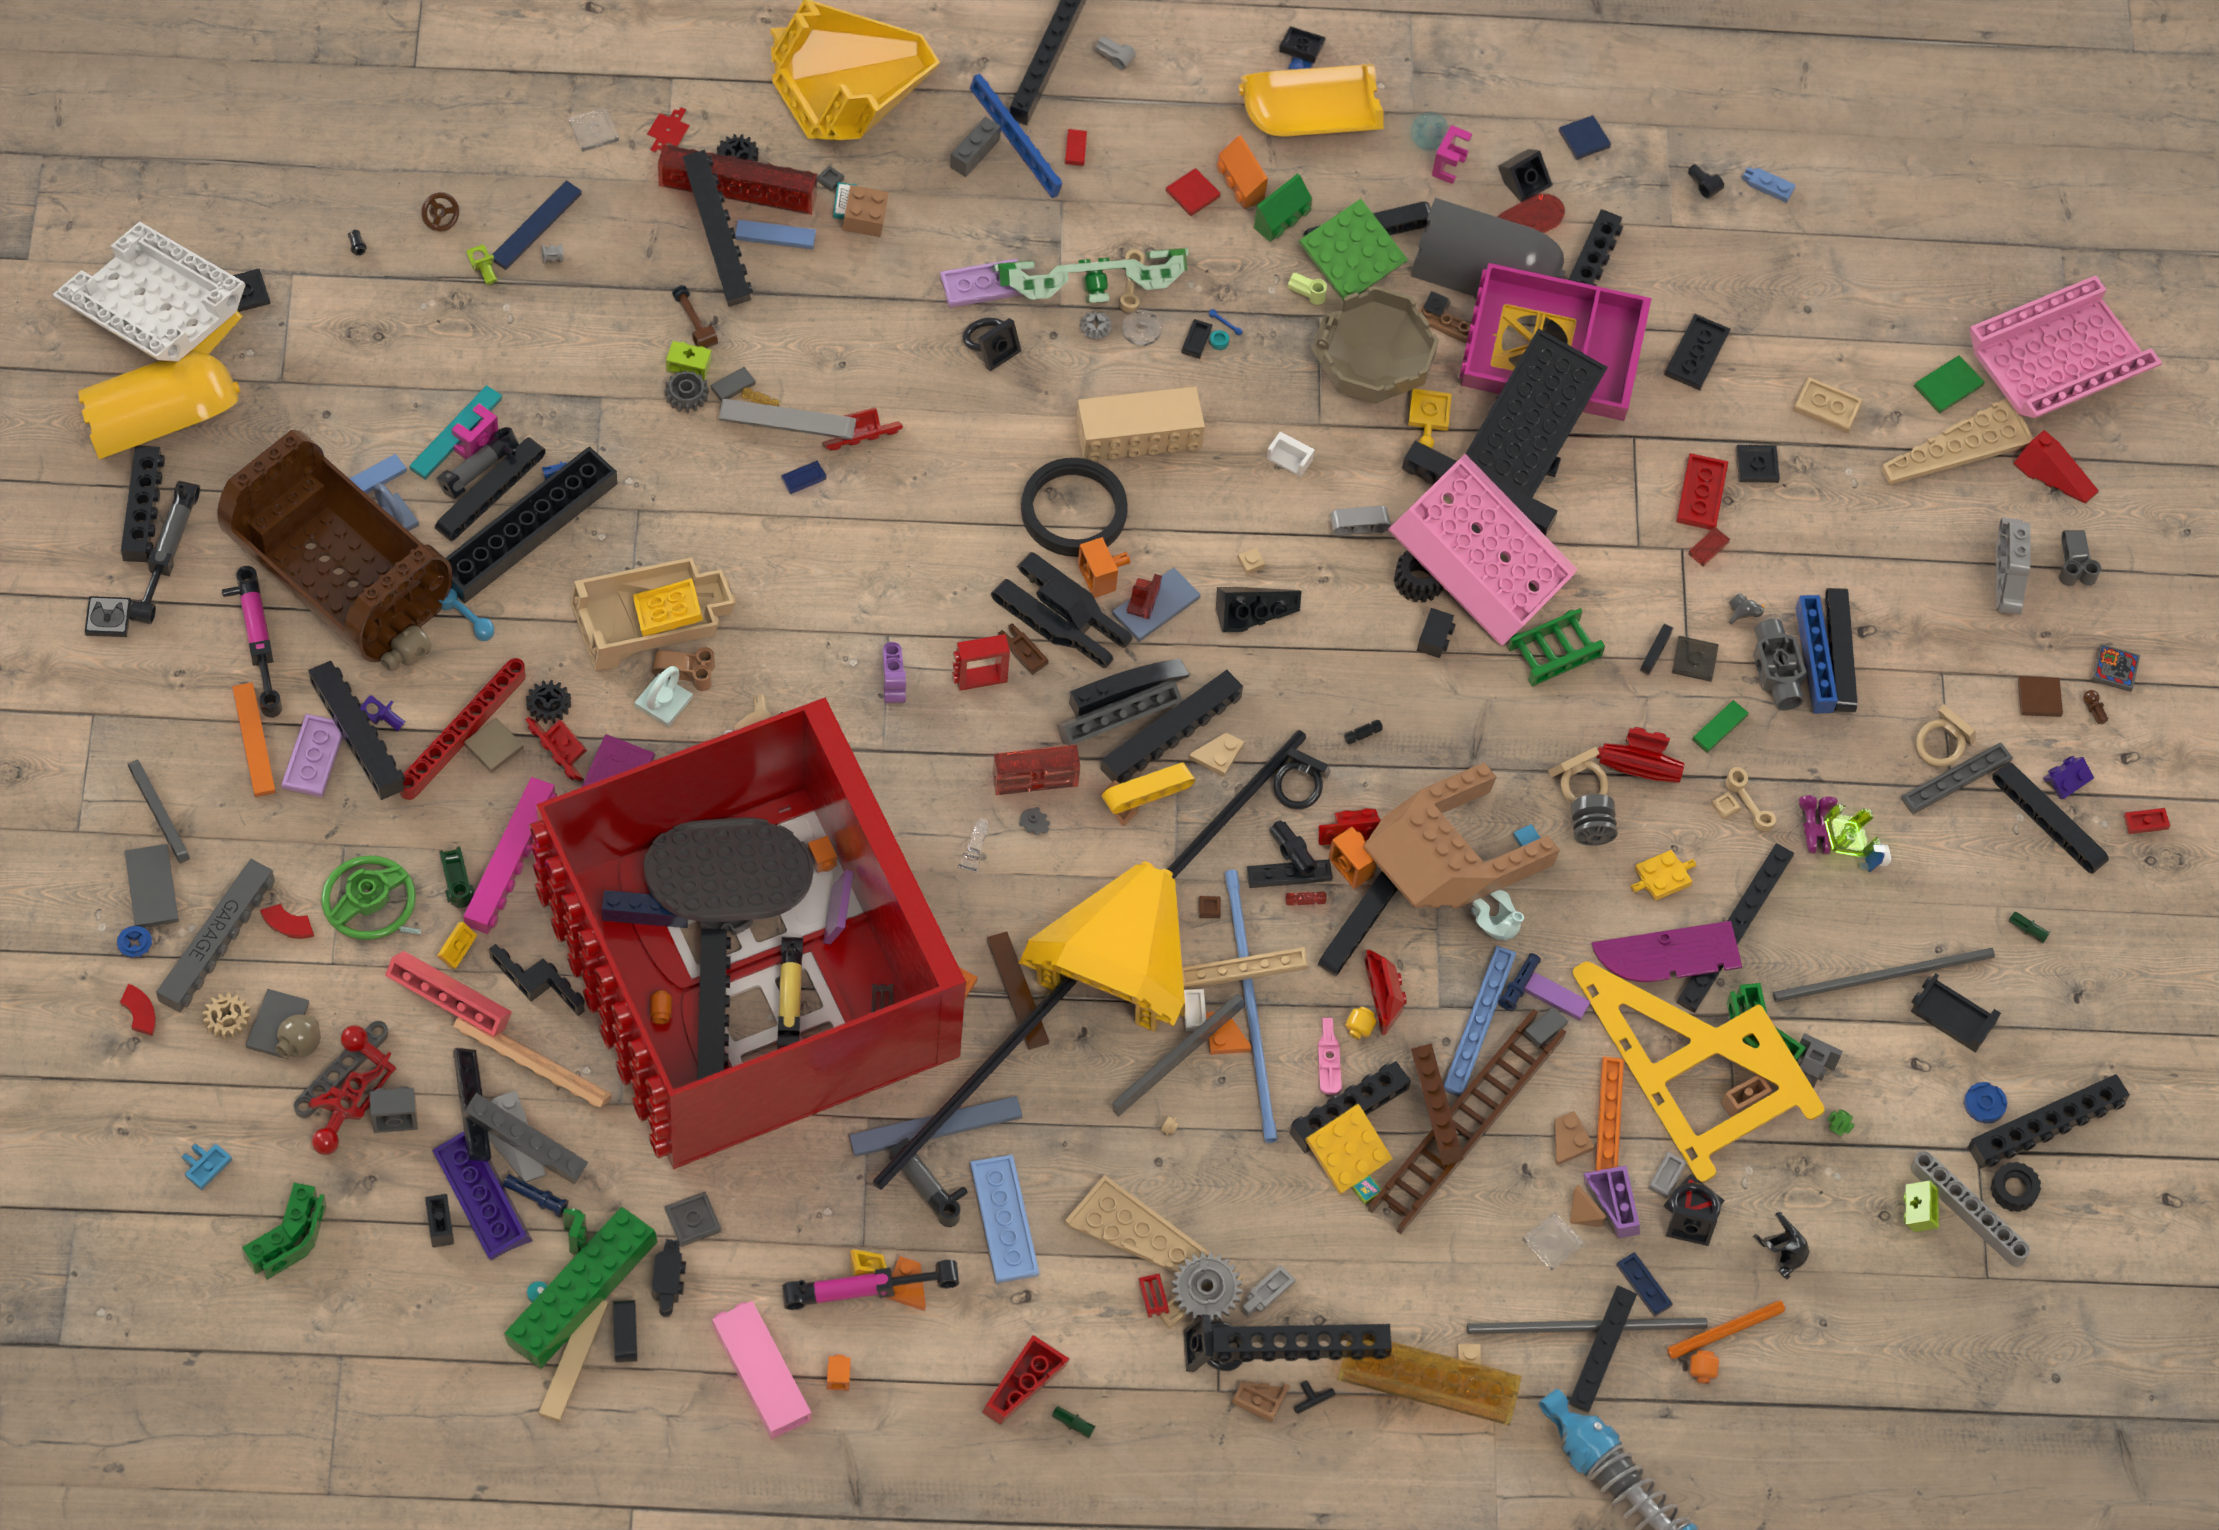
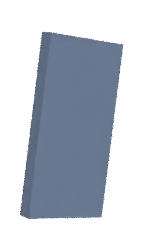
(1172, 599)

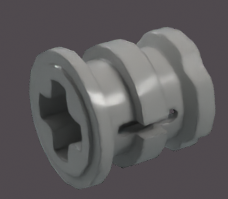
(552, 253)

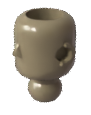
(407, 648)

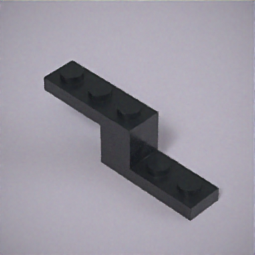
(537, 979)

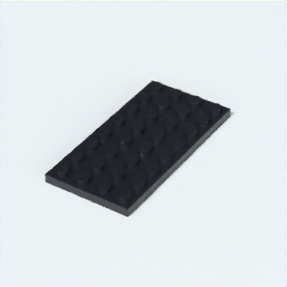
(1535, 413)

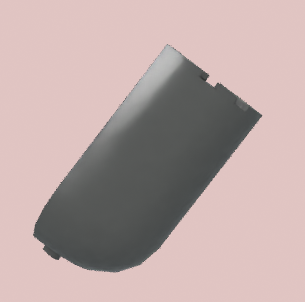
(1465, 240)

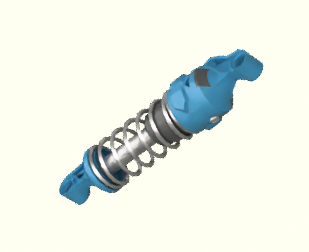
(1600, 1456)

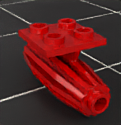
(1642, 757)

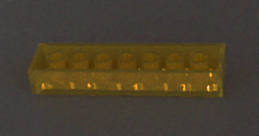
(1437, 1381)

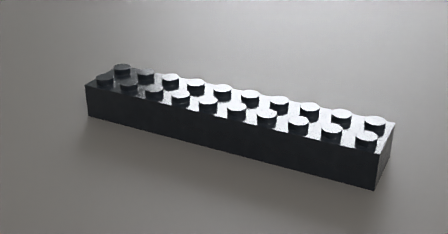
(530, 522)

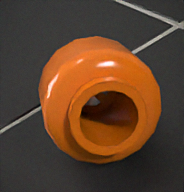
(1704, 1366)

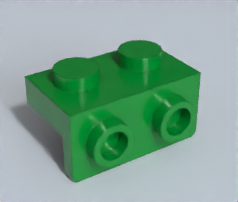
(575, 1223)

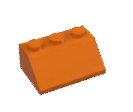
(1242, 173)

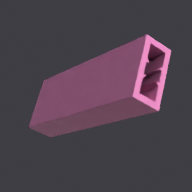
(761, 1369)

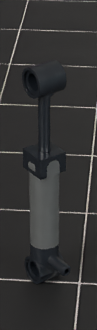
(161, 559)

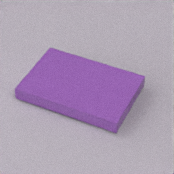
(838, 907)

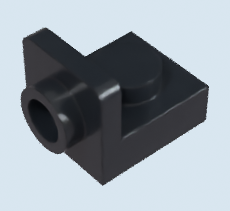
(1437, 303)

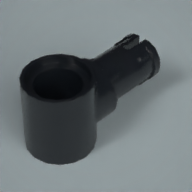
(1708, 184)

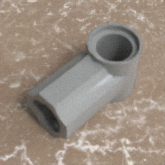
(1119, 55)

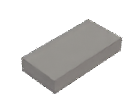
(1667, 1175)

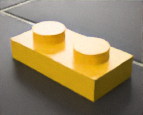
(457, 945)

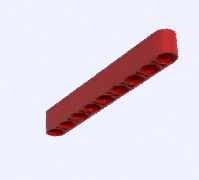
(463, 719)

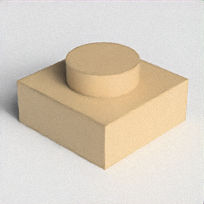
(1251, 561)
(1469, 1353)

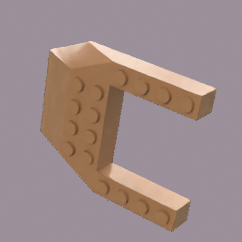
(1433, 861)

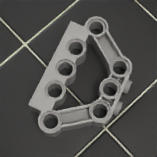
(2012, 565)

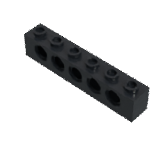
(144, 458)
(1392, 1074)

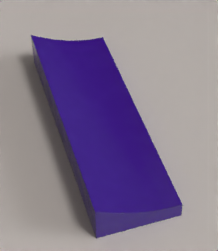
(482, 1198)

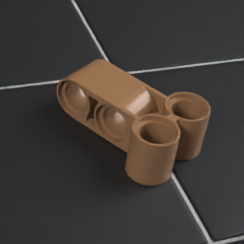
(689, 665)

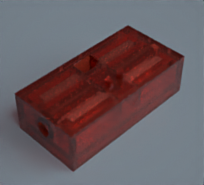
(1036, 770)

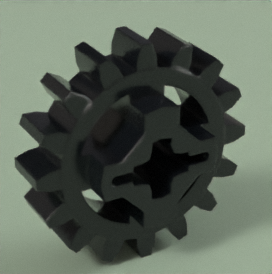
(738, 148)
(546, 699)

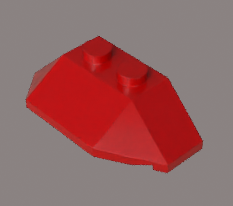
(1385, 989)

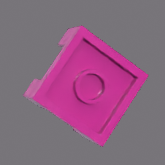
(1450, 153)
(478, 436)

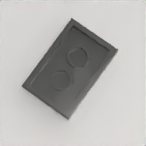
(272, 1013)

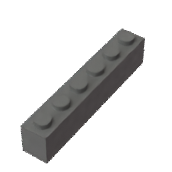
(1119, 712)
(525, 1138)

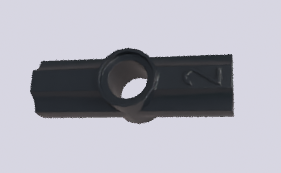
(1293, 848)

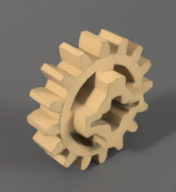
(226, 1016)

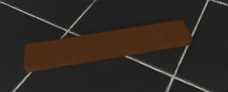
(1016, 986)

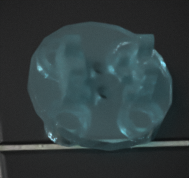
(1420, 130)

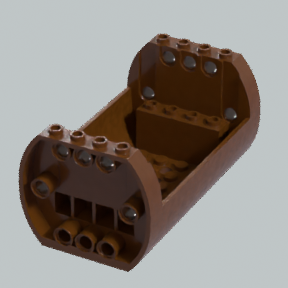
(301, 498)

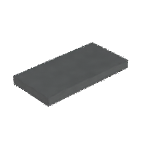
(151, 886)

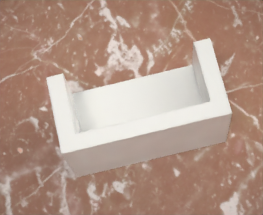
(1290, 454)

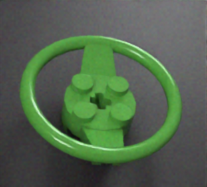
(358, 901)

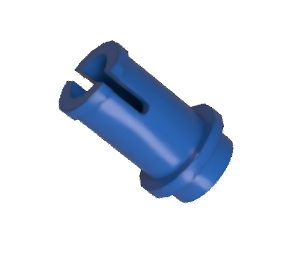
(550, 470)

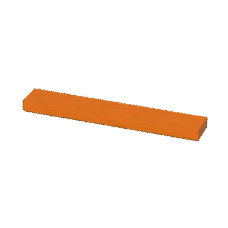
(253, 739)
(1609, 1113)

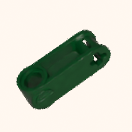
(456, 878)

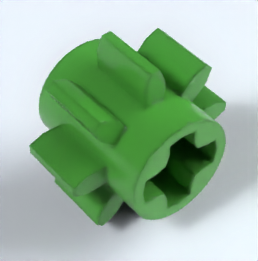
(1840, 1122)

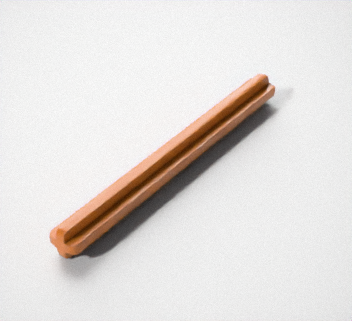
(1726, 1329)

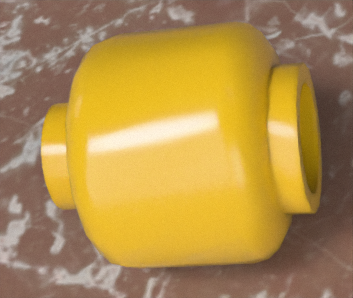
(1360, 1023)

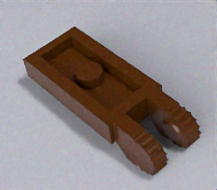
(1025, 650)

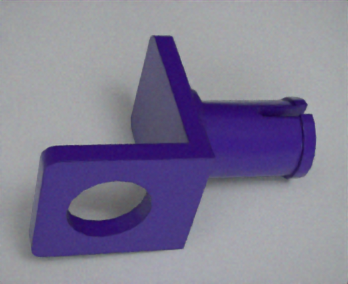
(384, 713)

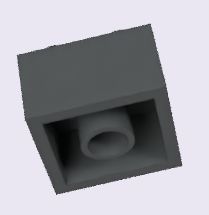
(393, 1110)

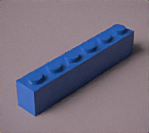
(1816, 654)

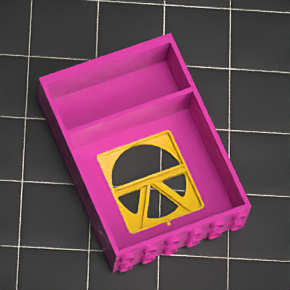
(1595, 320)

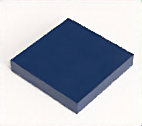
(1585, 137)

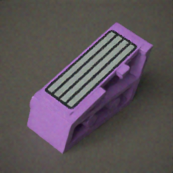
(1615, 1198)

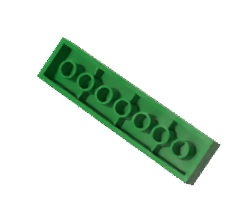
(580, 1287)

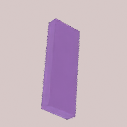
(1557, 996)

